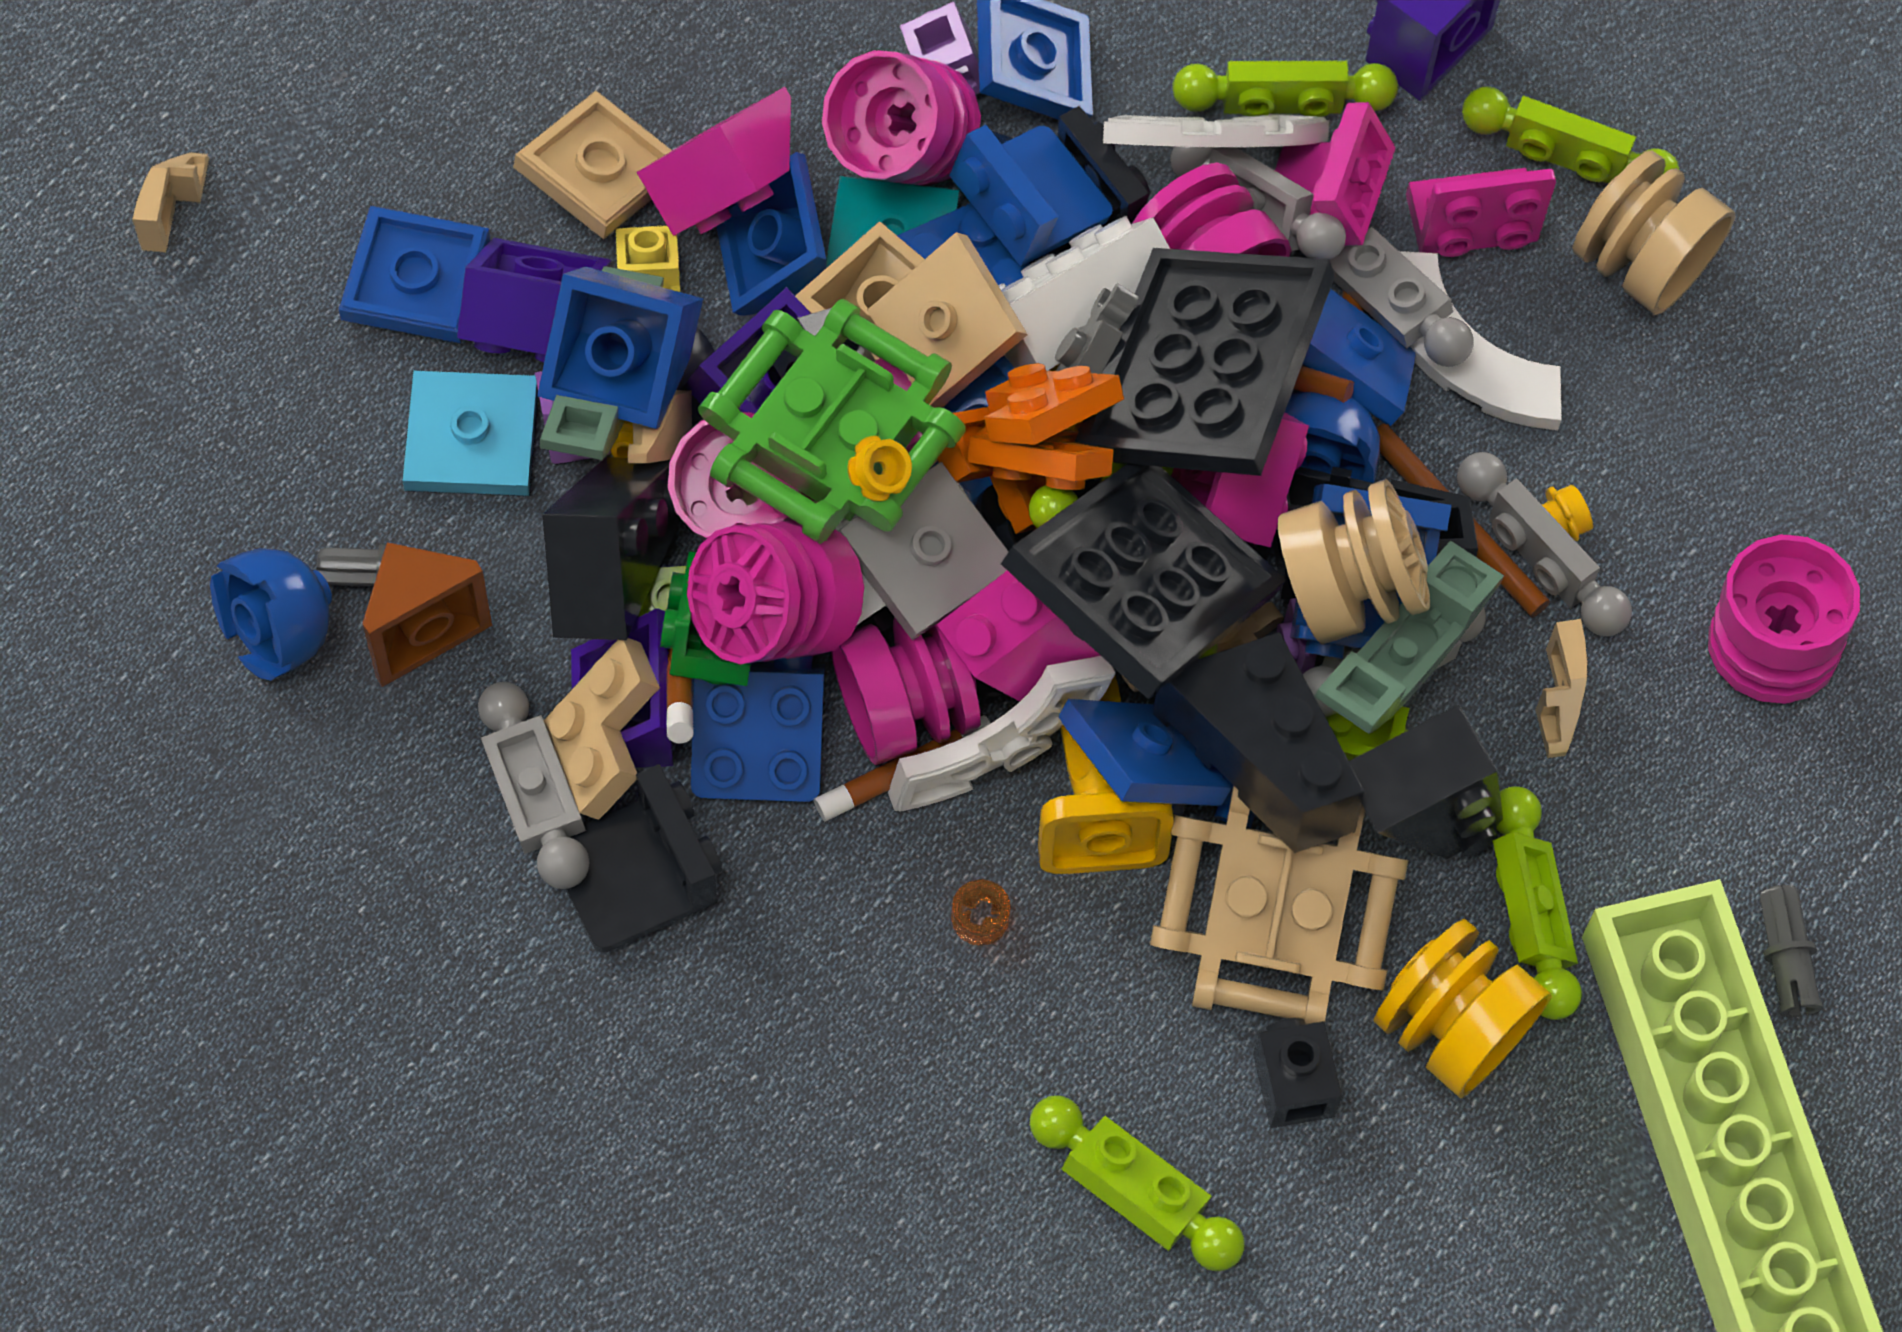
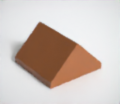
(422, 609)

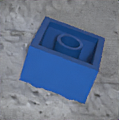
(619, 344)

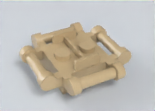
(1276, 913)

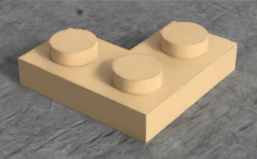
(589, 724)

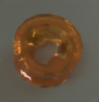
(970, 896)

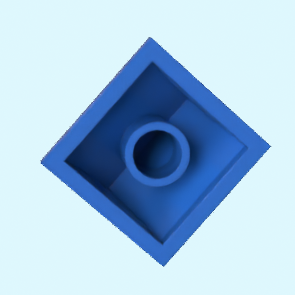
(773, 242)

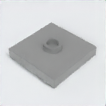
(932, 556)

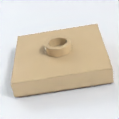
(592, 163)
(951, 310)

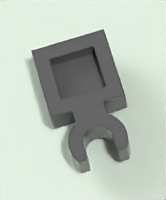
(1097, 340)

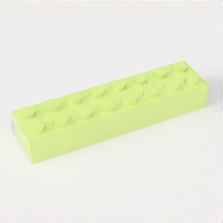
(1725, 1116)

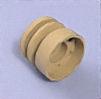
(1644, 225)
(1348, 563)

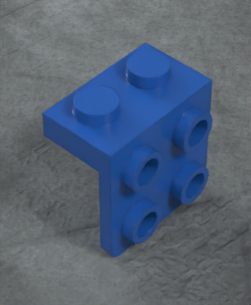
(1028, 190)
(760, 736)

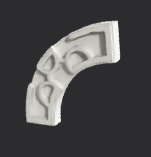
(1196, 132)
(1490, 377)
(1007, 741)

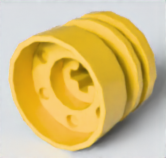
(1465, 1010)

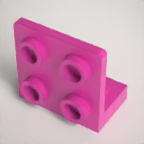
(1344, 172)
(1480, 210)

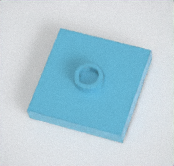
(470, 433)

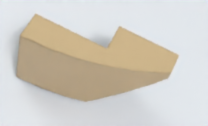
(166, 183)
(660, 443)
(1561, 705)

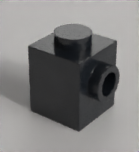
(1296, 1072)

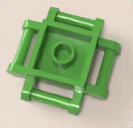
(820, 415)

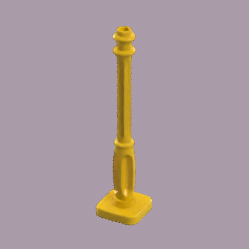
(1094, 826)

